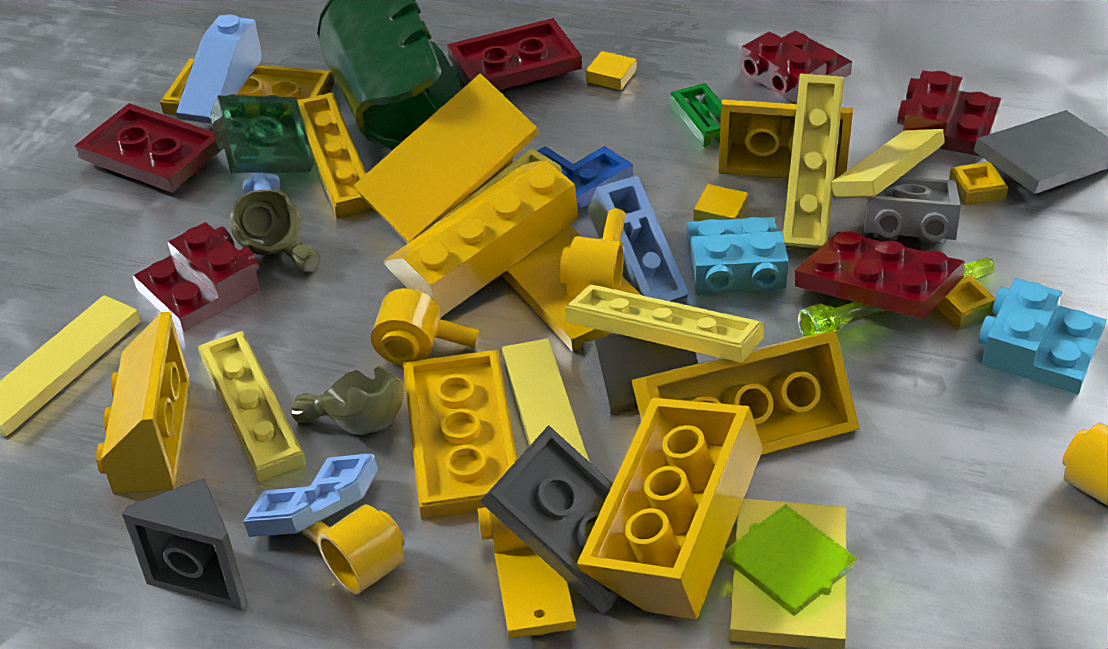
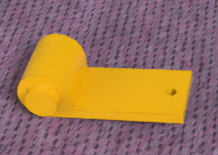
(531, 591)

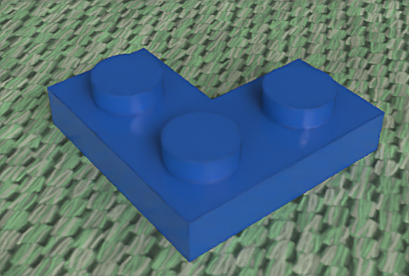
(592, 171)

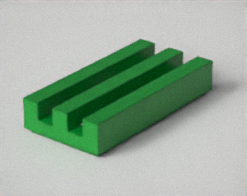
(697, 114)

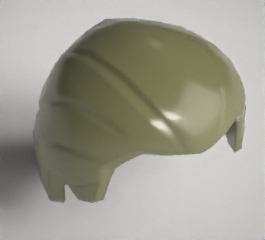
(271, 225)
(354, 402)

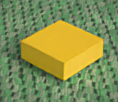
(611, 70)
(978, 183)
(720, 204)
(967, 303)

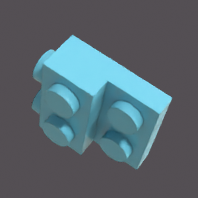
(737, 255)
(1039, 337)

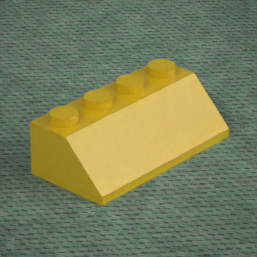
(487, 234)
(792, 388)
(673, 505)

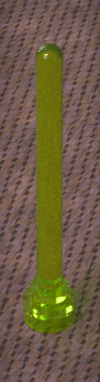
(825, 319)

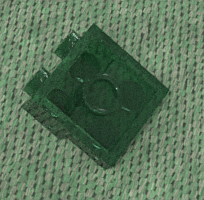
(261, 134)

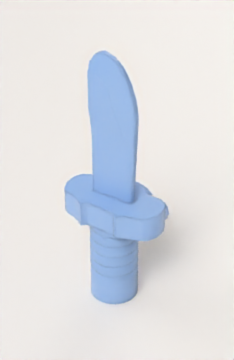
(261, 181)

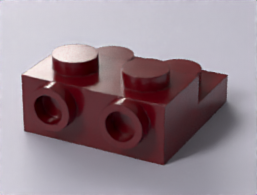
(780, 61)
(939, 103)
(199, 276)

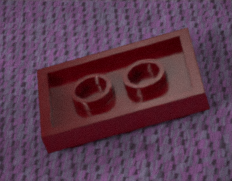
(516, 55)
(149, 147)
(880, 274)

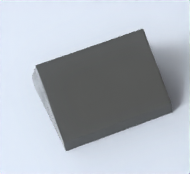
(624, 358)
(185, 545)

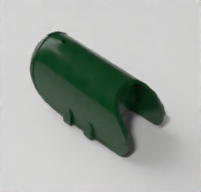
(385, 66)

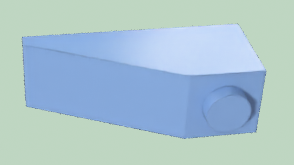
(221, 66)
(647, 256)

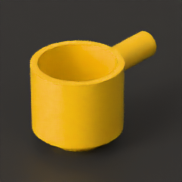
(595, 259)
(410, 324)
(1088, 462)
(359, 547)

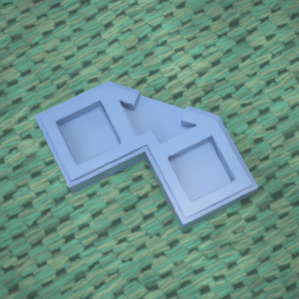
(291, 510)

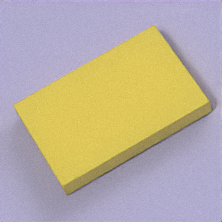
(760, 618)

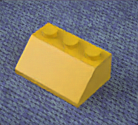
(759, 138)
(146, 412)

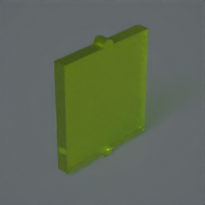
(789, 559)

